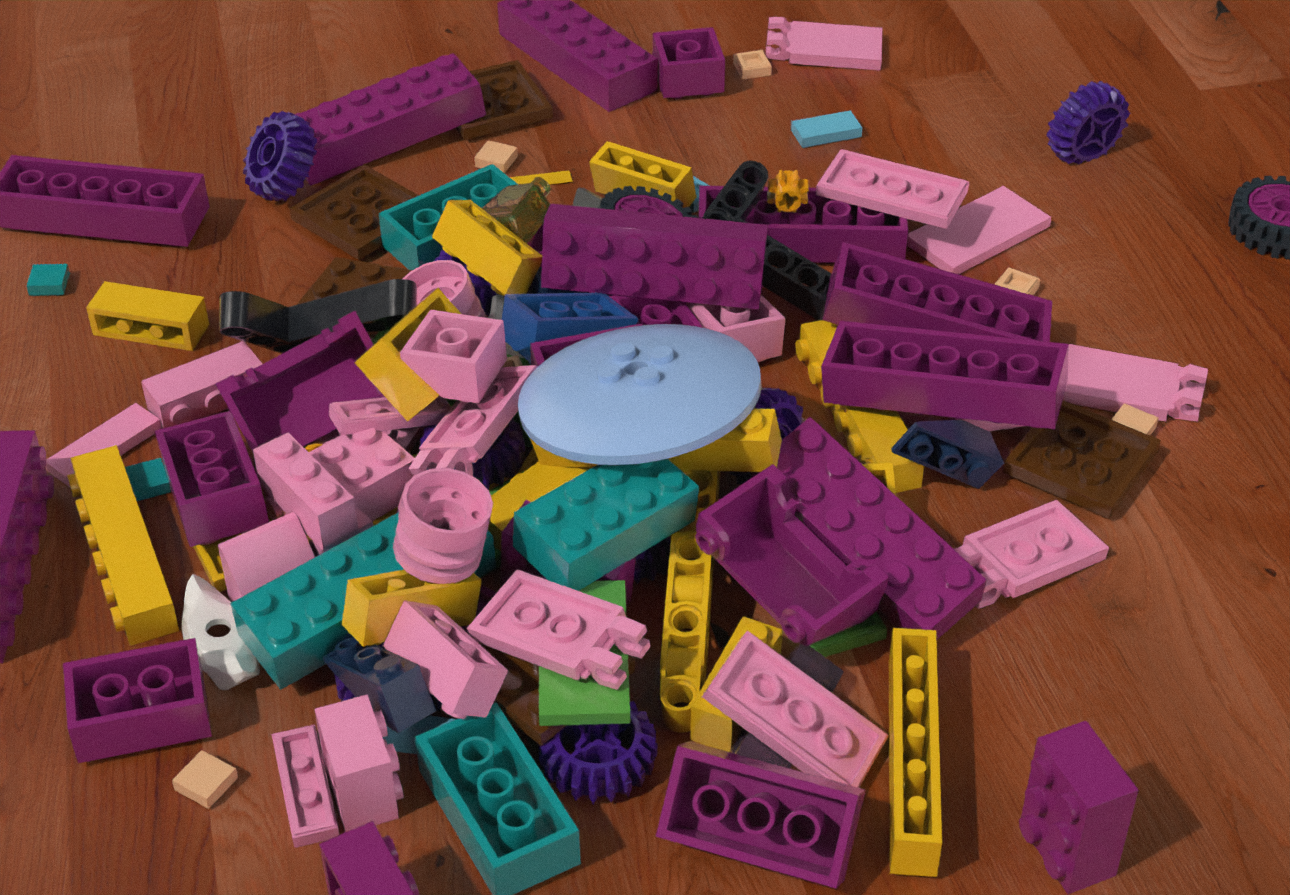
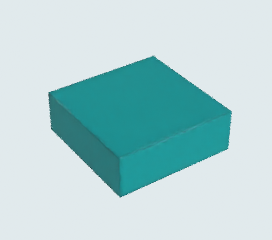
(48, 279)
(148, 479)

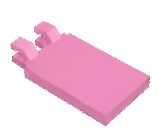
(825, 44)
(1112, 379)
(472, 427)
(1031, 551)
(559, 629)

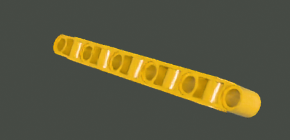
(687, 606)

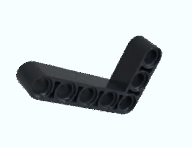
(793, 269)
(284, 327)

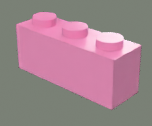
(191, 389)
(307, 489)
(450, 660)

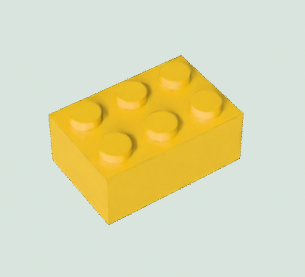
(393, 376)

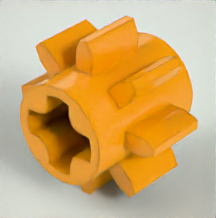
(787, 191)

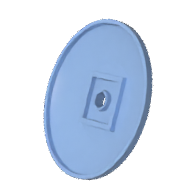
(639, 394)

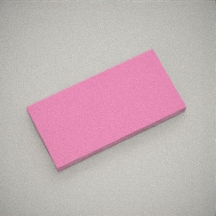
(893, 188)
(979, 231)
(794, 714)

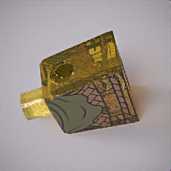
(521, 207)

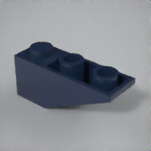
(952, 449)
(387, 678)

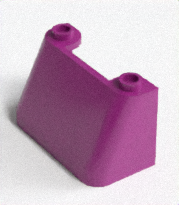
(298, 386)
(785, 563)

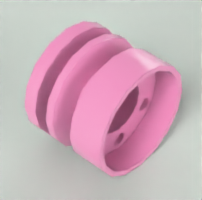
(452, 281)
(442, 525)

